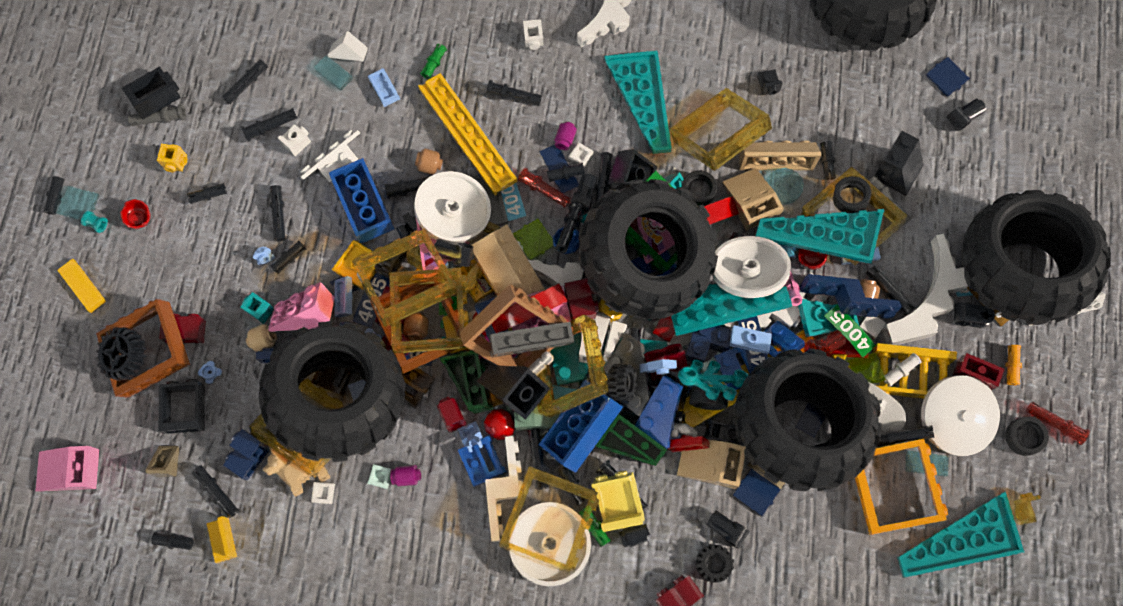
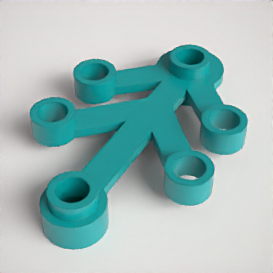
(690, 376)

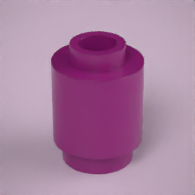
(565, 135)
(405, 475)

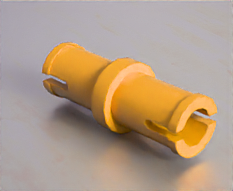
(1013, 365)

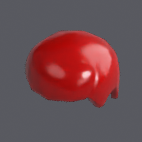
(135, 214)
(811, 259)
(499, 424)

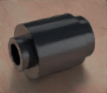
(634, 535)

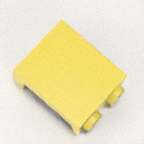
(618, 501)

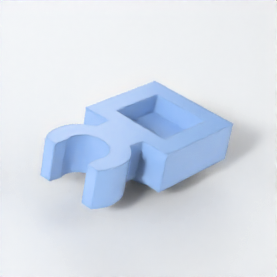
(660, 366)
(470, 435)

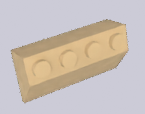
(778, 155)
(505, 262)

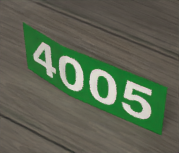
(850, 330)

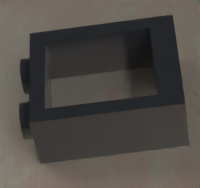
(156, 100)
(164, 423)

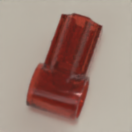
(827, 343)

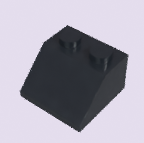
(630, 166)

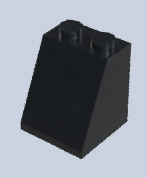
(901, 164)
(515, 387)

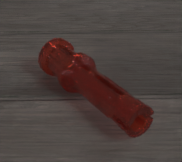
(536, 183)
(1066, 428)

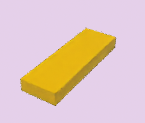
(81, 285)

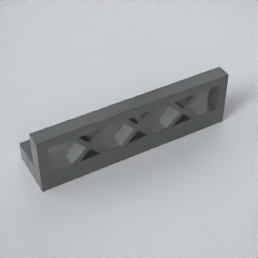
(531, 339)

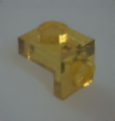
(1024, 510)

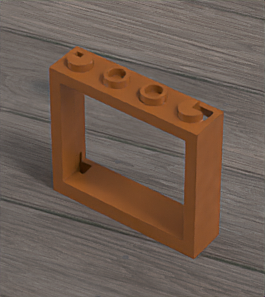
(406, 292)
(179, 357)

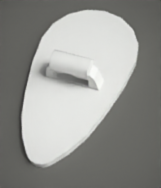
(892, 413)

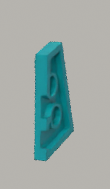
(813, 317)

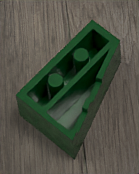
(465, 370)
(630, 441)

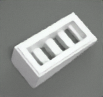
(615, 334)

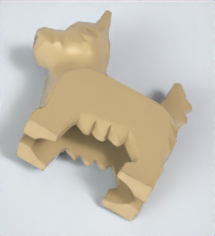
(290, 473)

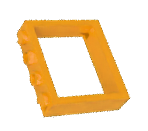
(935, 490)

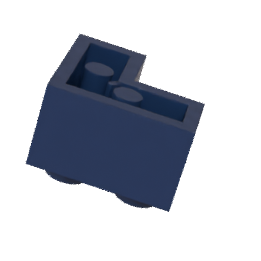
(712, 338)
(247, 455)

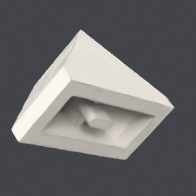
(348, 48)

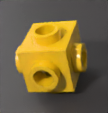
(172, 158)

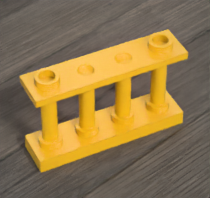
(886, 351)

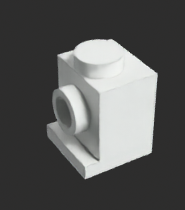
(533, 34)
(295, 139)

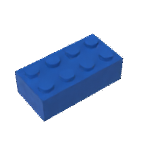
(361, 201)
(579, 430)

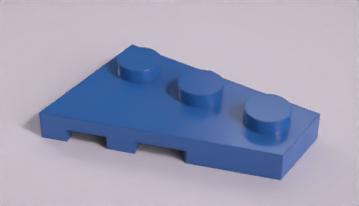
(660, 411)

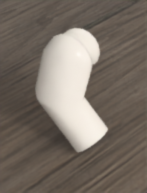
(683, 428)

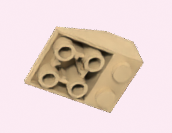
(753, 198)
(717, 465)

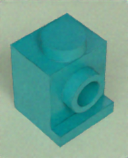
(264, 310)

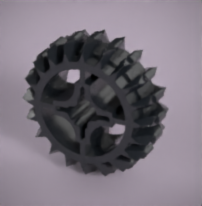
(121, 341)

